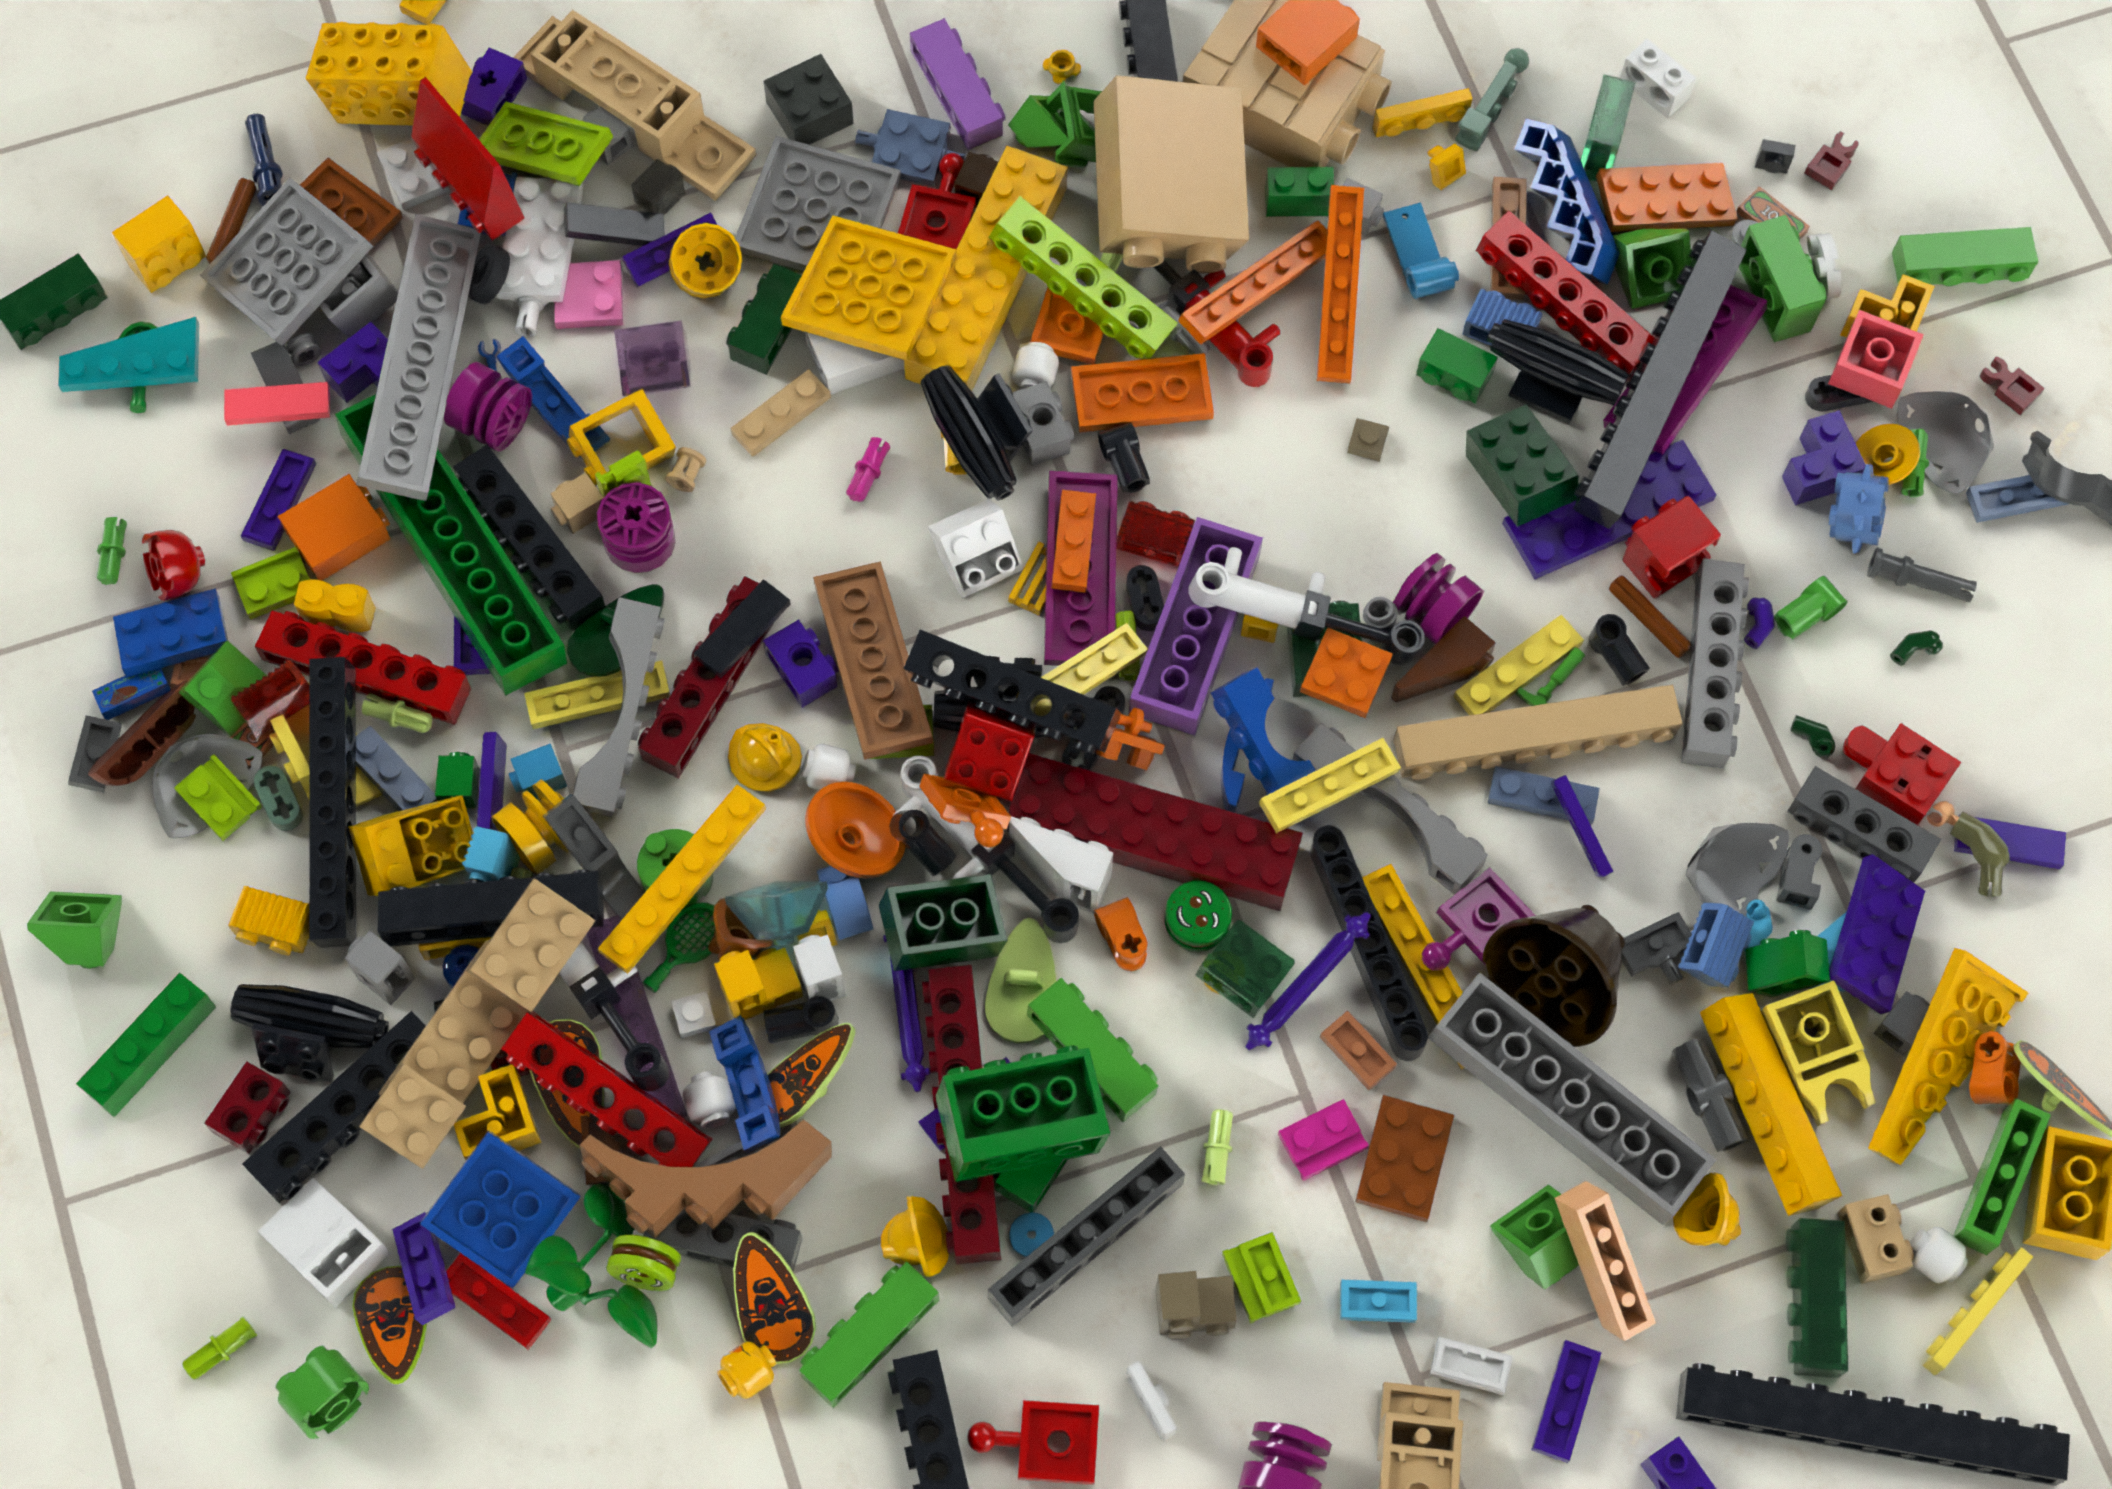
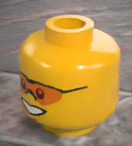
(746, 1370)

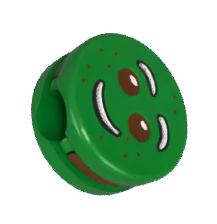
(1197, 916)

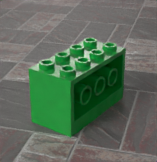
(1022, 1113)

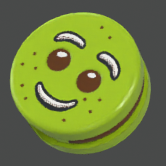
(643, 1262)

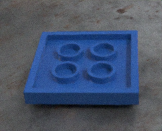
(499, 1208)

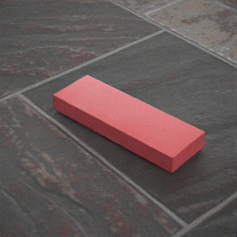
(277, 403)

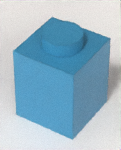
(536, 766)

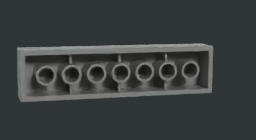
(1572, 1099)

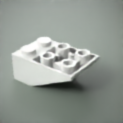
(1063, 863)
(324, 1242)

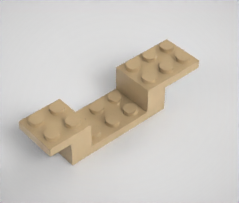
(640, 93)
(475, 1022)
(1419, 1437)

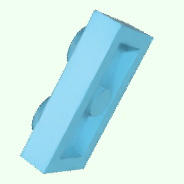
(1378, 1301)

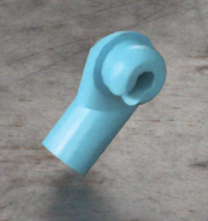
(1762, 920)

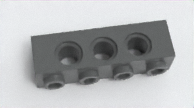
(1855, 807)
(702, 1246)

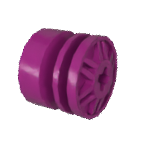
(487, 406)
(636, 527)
(1431, 594)
(1286, 1455)

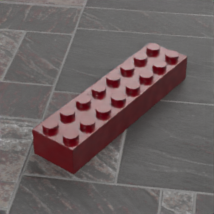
(1160, 830)

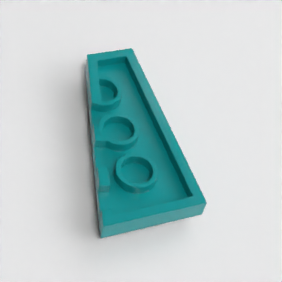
(142, 359)

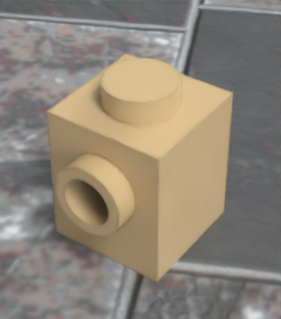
(576, 503)

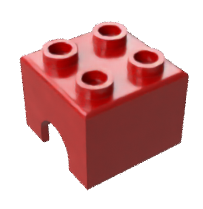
(1669, 545)
(989, 753)

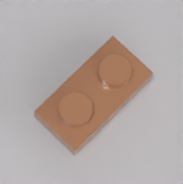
(1358, 1050)

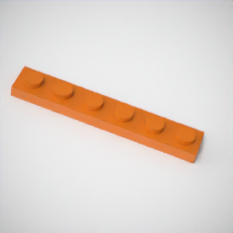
(1256, 283)
(1340, 284)

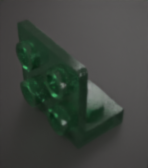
(1245, 968)

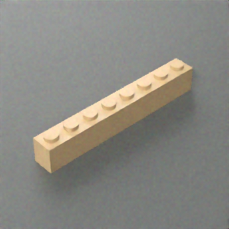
(1537, 731)

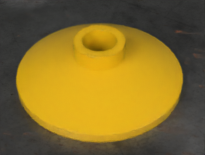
(1887, 442)

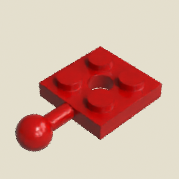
(928, 202)
(1036, 1459)

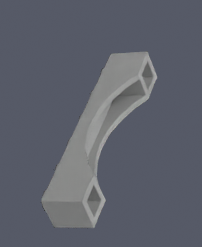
(632, 637)
(1448, 853)

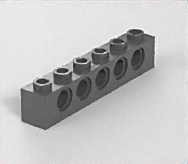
(1086, 1236)

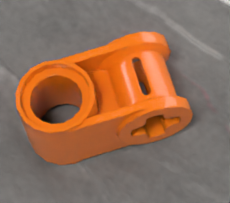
(1120, 929)
(1994, 1074)

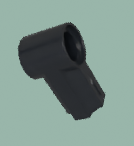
(1122, 449)
(1618, 652)
(924, 842)
(796, 1020)

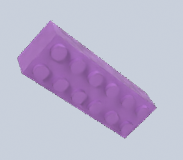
(1188, 637)

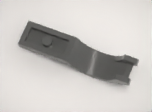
(2065, 484)
(594, 853)

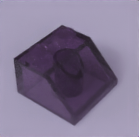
(653, 358)

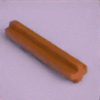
(233, 217)
(1650, 616)

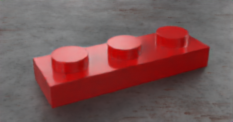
(496, 1301)

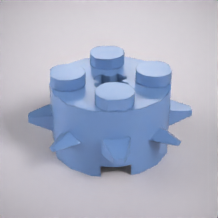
(1858, 508)

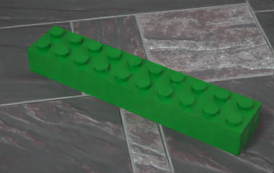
(468, 569)

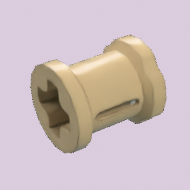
(686, 458)

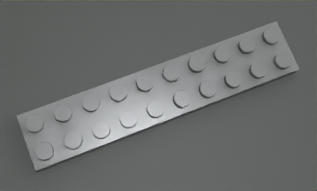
(419, 358)

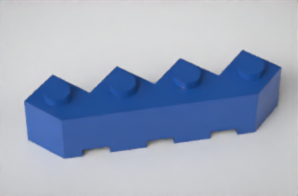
(1576, 208)

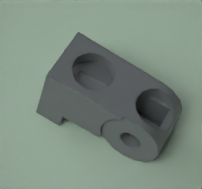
(1797, 873)

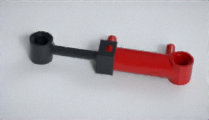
(1233, 340)

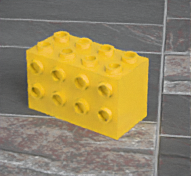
(376, 70)

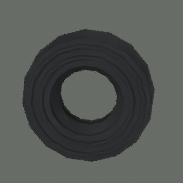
(489, 273)

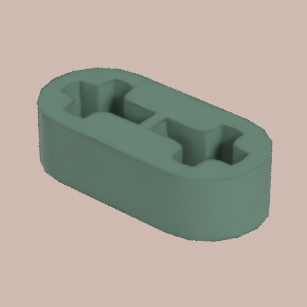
(284, 795)

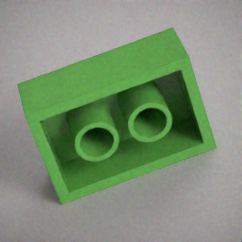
(1783, 276)

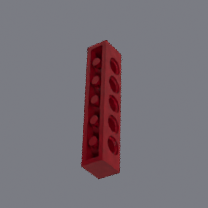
(674, 753)

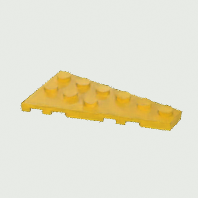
(1965, 1006)

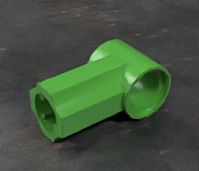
(1816, 603)

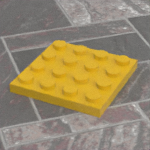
(869, 287)

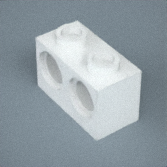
(1658, 78)
(819, 968)

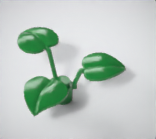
(557, 1265)

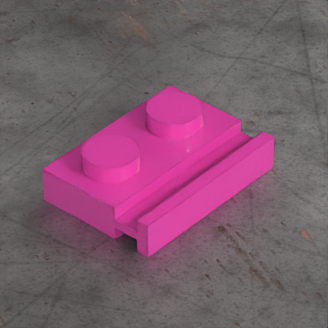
(1323, 1139)

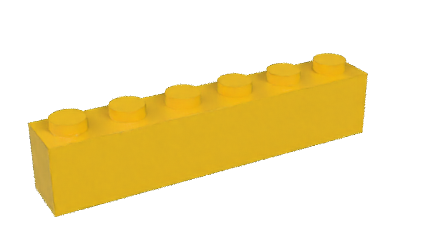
(1770, 1104)

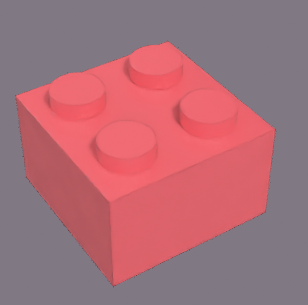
(1875, 359)

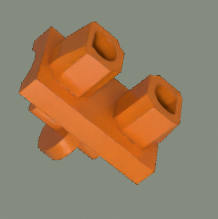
(1142, 747)

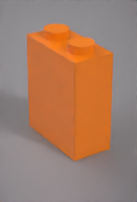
(1307, 35)
(335, 527)

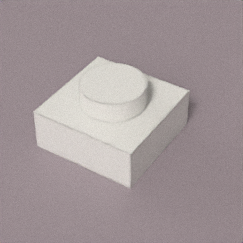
(693, 1014)

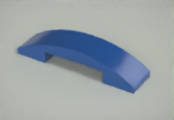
(548, 395)
(1233, 781)
(748, 1082)

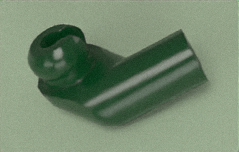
(1817, 735)

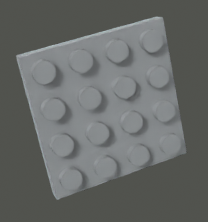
(800, 195)
(286, 261)

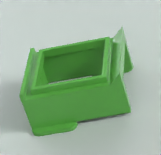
(1078, 147)

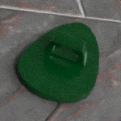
(590, 643)

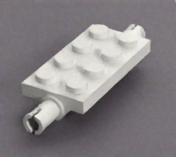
(538, 248)

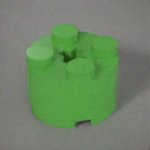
(658, 853)
(321, 1392)

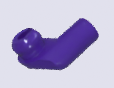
(1764, 621)

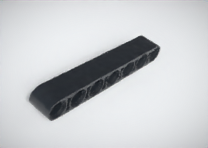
(1366, 958)

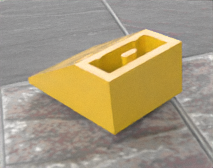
(412, 845)

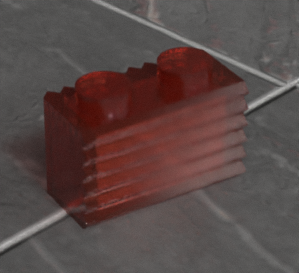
(1154, 533)
(277, 694)

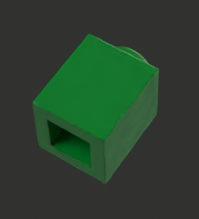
(457, 776)

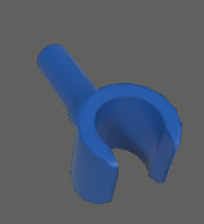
(490, 358)

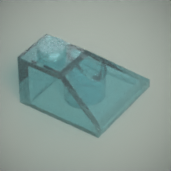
(778, 909)

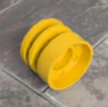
(723, 254)
(529, 830)

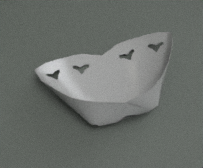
(1951, 435)
(170, 805)
(1729, 860)

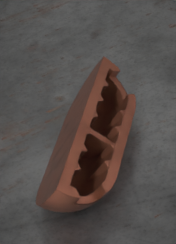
(145, 740)

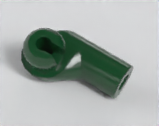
(1916, 641)

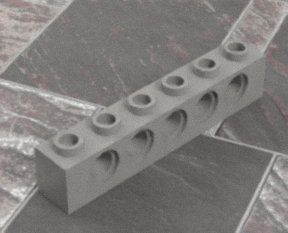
(1700, 743)

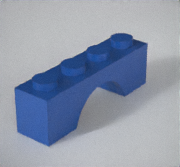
(1244, 707)

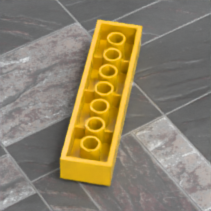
(982, 277)

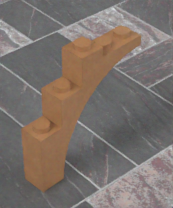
(710, 1193)

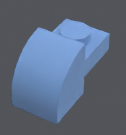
(845, 903)

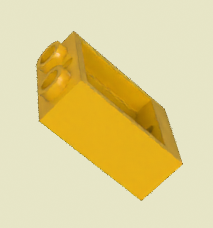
(648, 419)

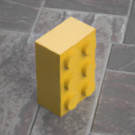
(2071, 1195)

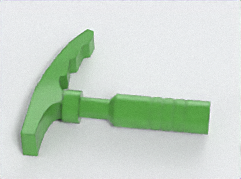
(1556, 679)

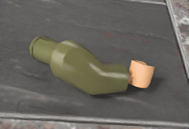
(1983, 841)

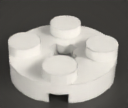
(1822, 253)

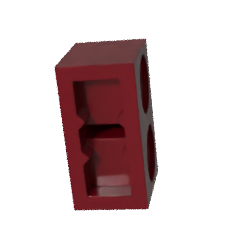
(239, 1103)

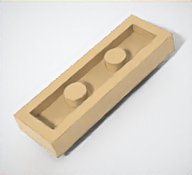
(780, 413)

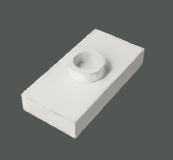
(1471, 1365)
(1152, 1399)

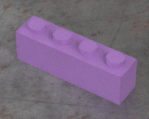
(957, 84)

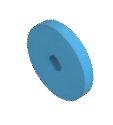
(1022, 1226)

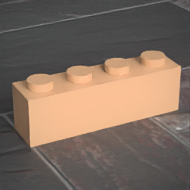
(1605, 1260)

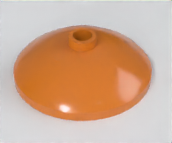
(852, 830)

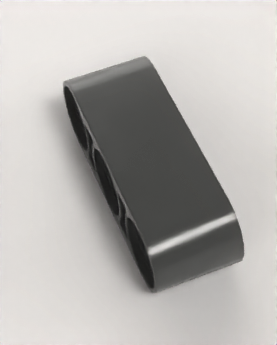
(278, 369)

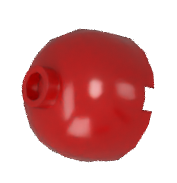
(172, 562)

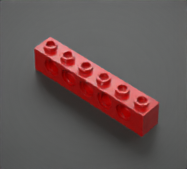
(1561, 278)
(442, 701)
(521, 1052)

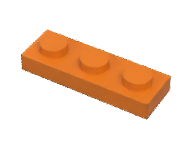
(1073, 541)

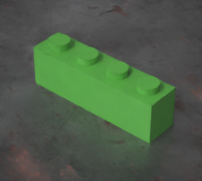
(1966, 256)
(1069, 1022)
(2001, 1176)
(869, 1334)

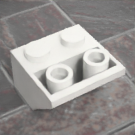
(976, 547)

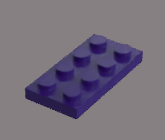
(1876, 934)

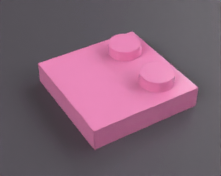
(591, 296)

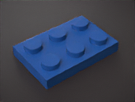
(170, 632)

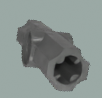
(1710, 1095)

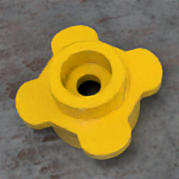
(1065, 59)

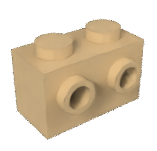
(1876, 1238)

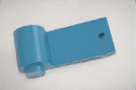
(1417, 252)

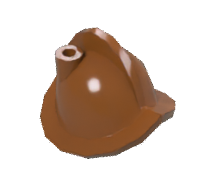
(732, 934)

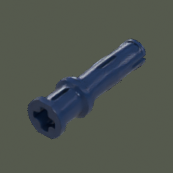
(266, 171)

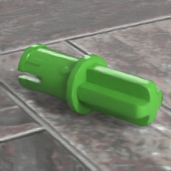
(1915, 480)
(111, 550)

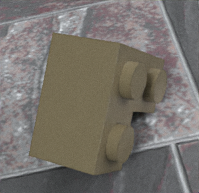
(1194, 1304)

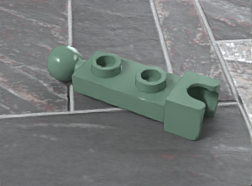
(1477, 121)

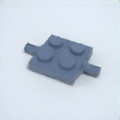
(910, 145)

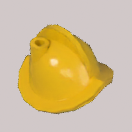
(764, 756)
(1708, 1214)
(917, 1237)

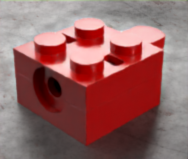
(1901, 772)

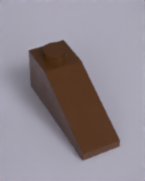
(1449, 661)

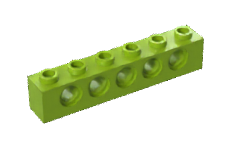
(1079, 263)

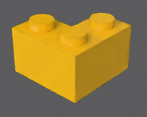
(1904, 308)
(758, 983)
(507, 1113)

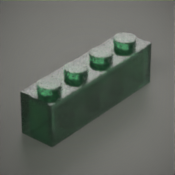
(1818, 1298)

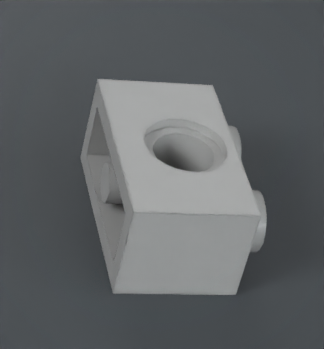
(1047, 440)

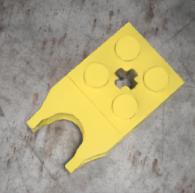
(1827, 1058)

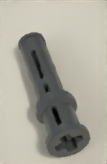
(1905, 571)

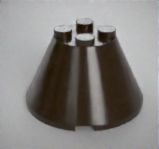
(1560, 970)

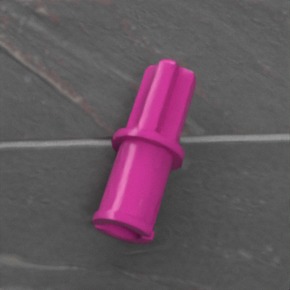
(867, 469)

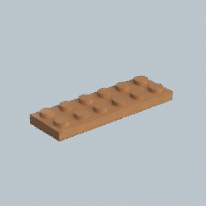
(872, 660)

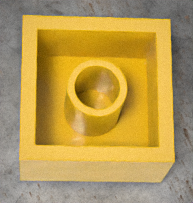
(159, 244)

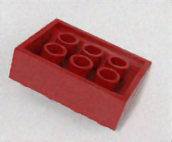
(462, 164)

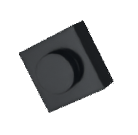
(1774, 156)

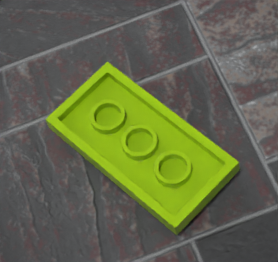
(545, 143)

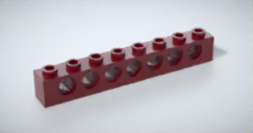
(957, 985)

